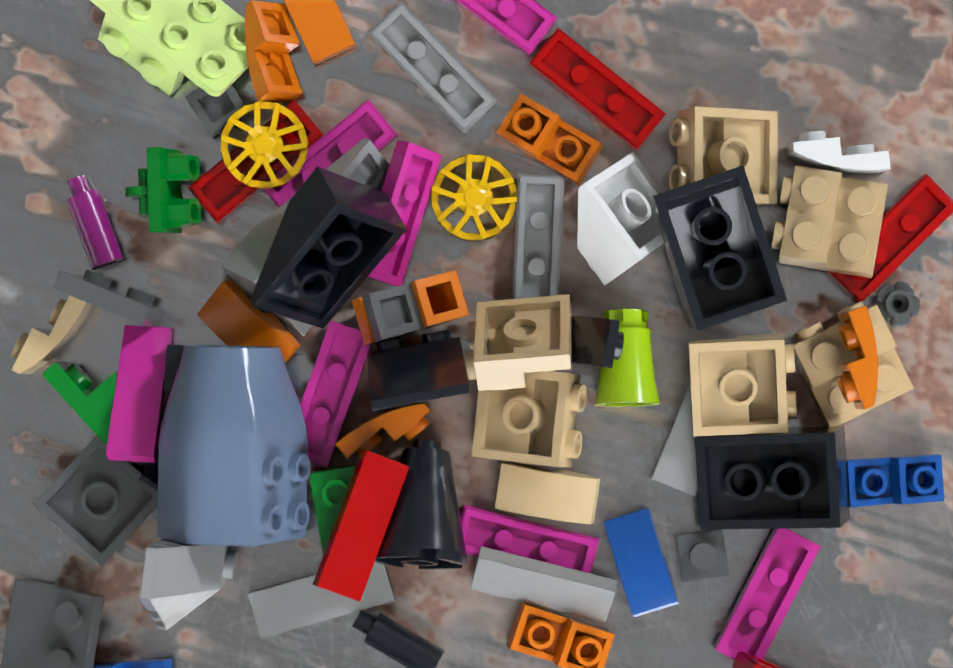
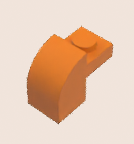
(437, 298)

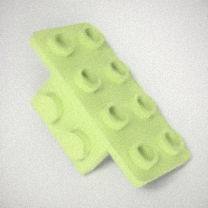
(176, 41)

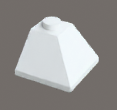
(618, 218)

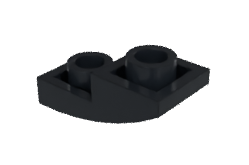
(595, 341)

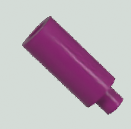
(92, 224)

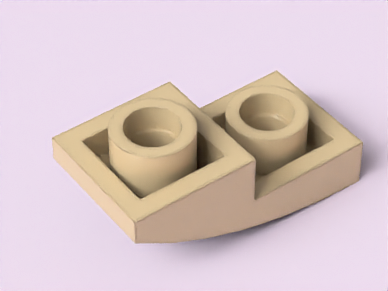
(41, 346)
(547, 493)

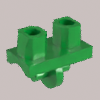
(161, 190)

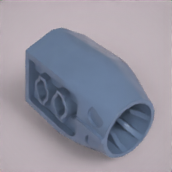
(232, 450)

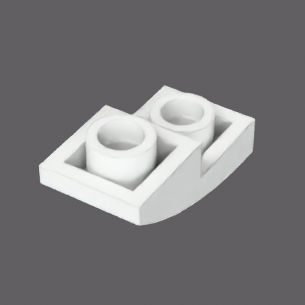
(825, 154)

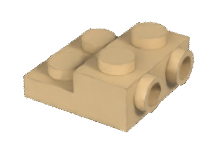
(723, 139)
(830, 222)
(518, 339)
(818, 361)
(741, 385)
(531, 421)

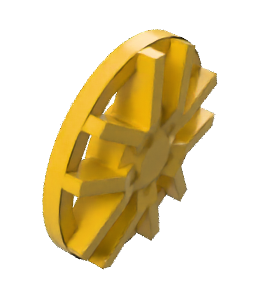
(264, 144)
(474, 197)

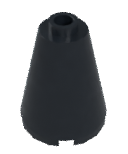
(426, 516)

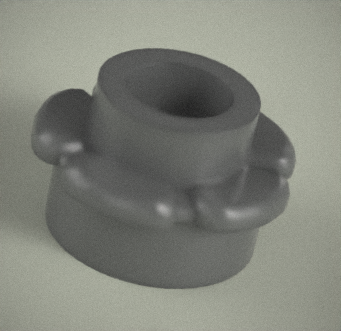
(909, 303)

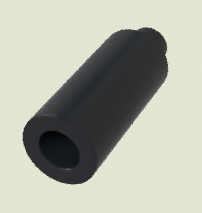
(397, 641)

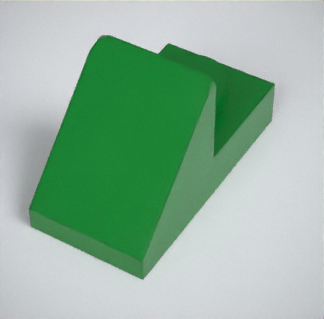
(92, 407)

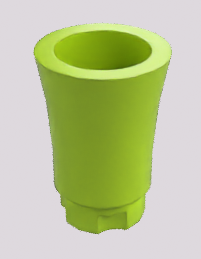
(632, 376)

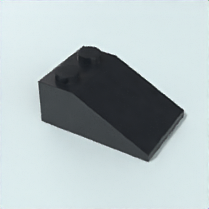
(325, 247)
(718, 249)
(417, 371)
(773, 480)

